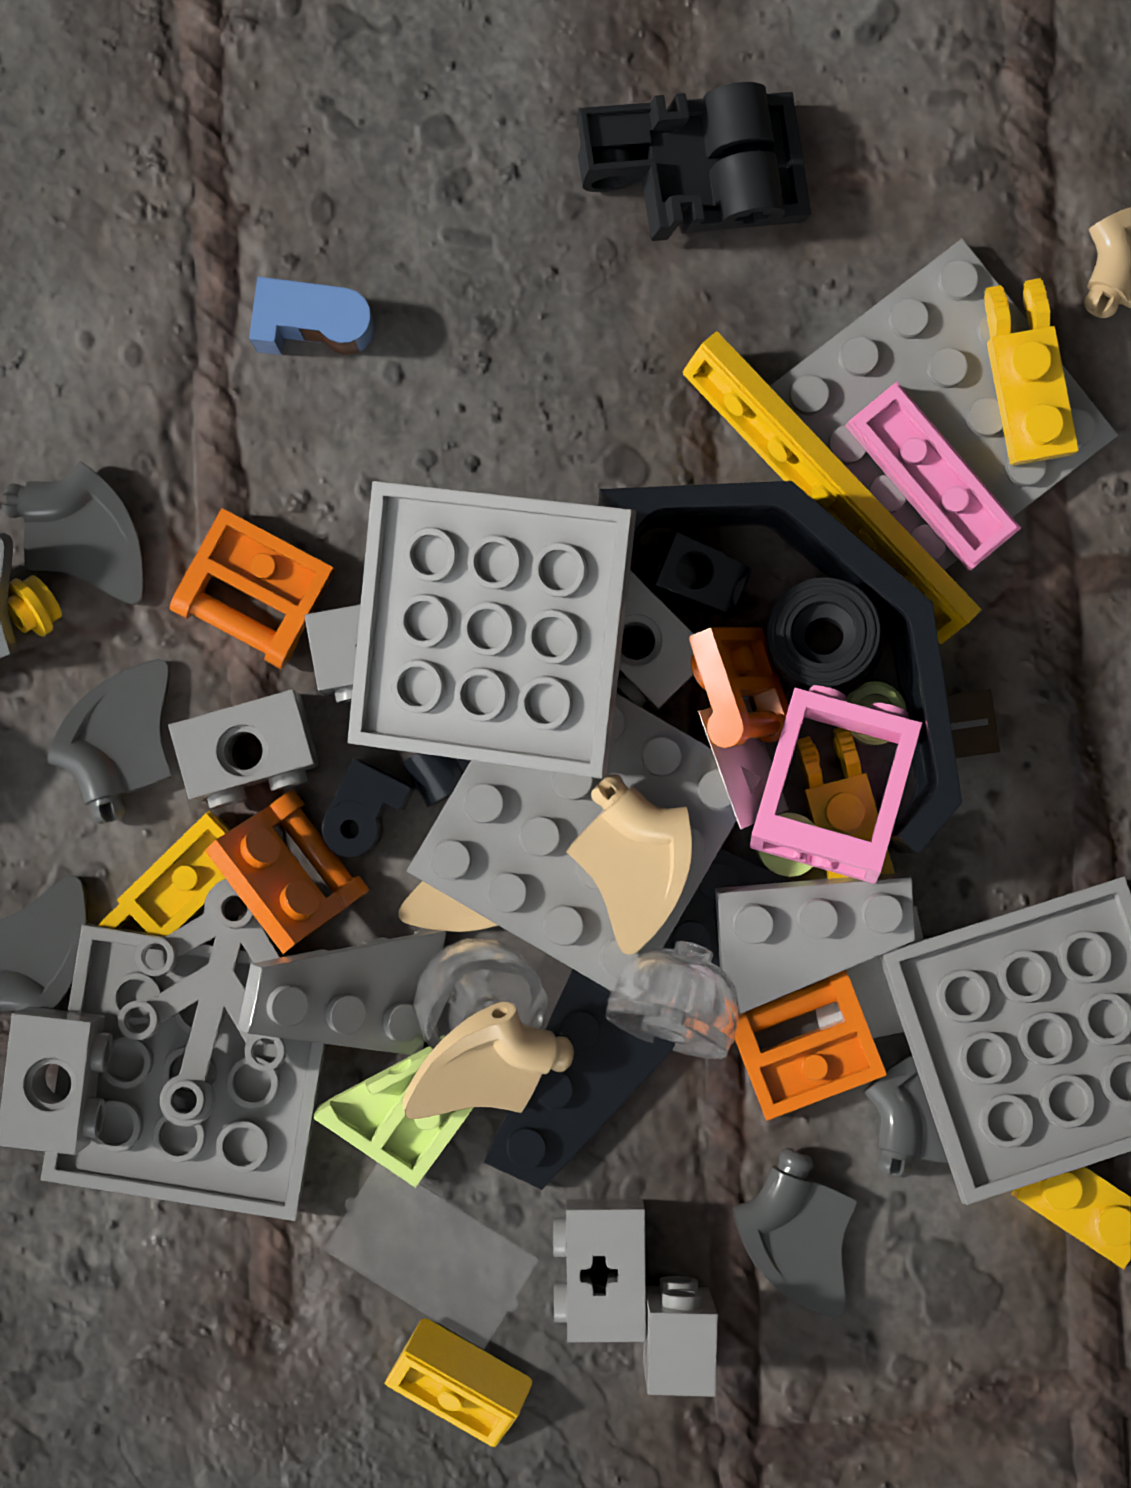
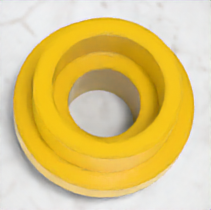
(32, 605)

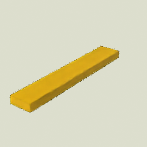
(804, 459)

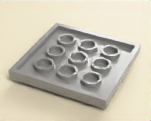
(935, 345)
(491, 628)
(510, 826)
(1024, 1038)
(253, 1143)

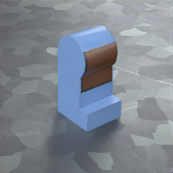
(309, 314)

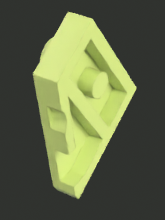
(376, 1123)

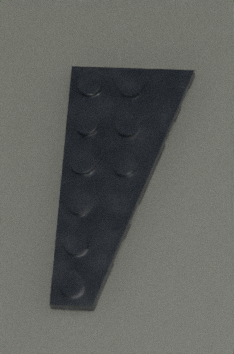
(606, 1059)

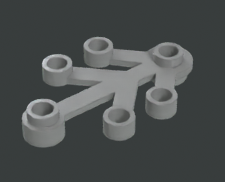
(213, 988)

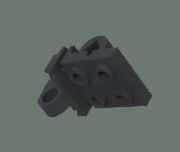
(701, 160)

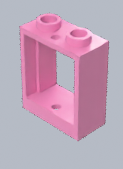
(818, 845)

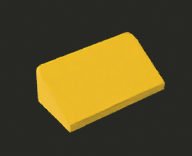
(459, 1382)

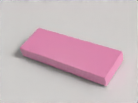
(932, 476)

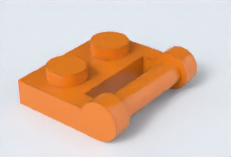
(262, 569)
(735, 665)
(275, 882)
(814, 1062)

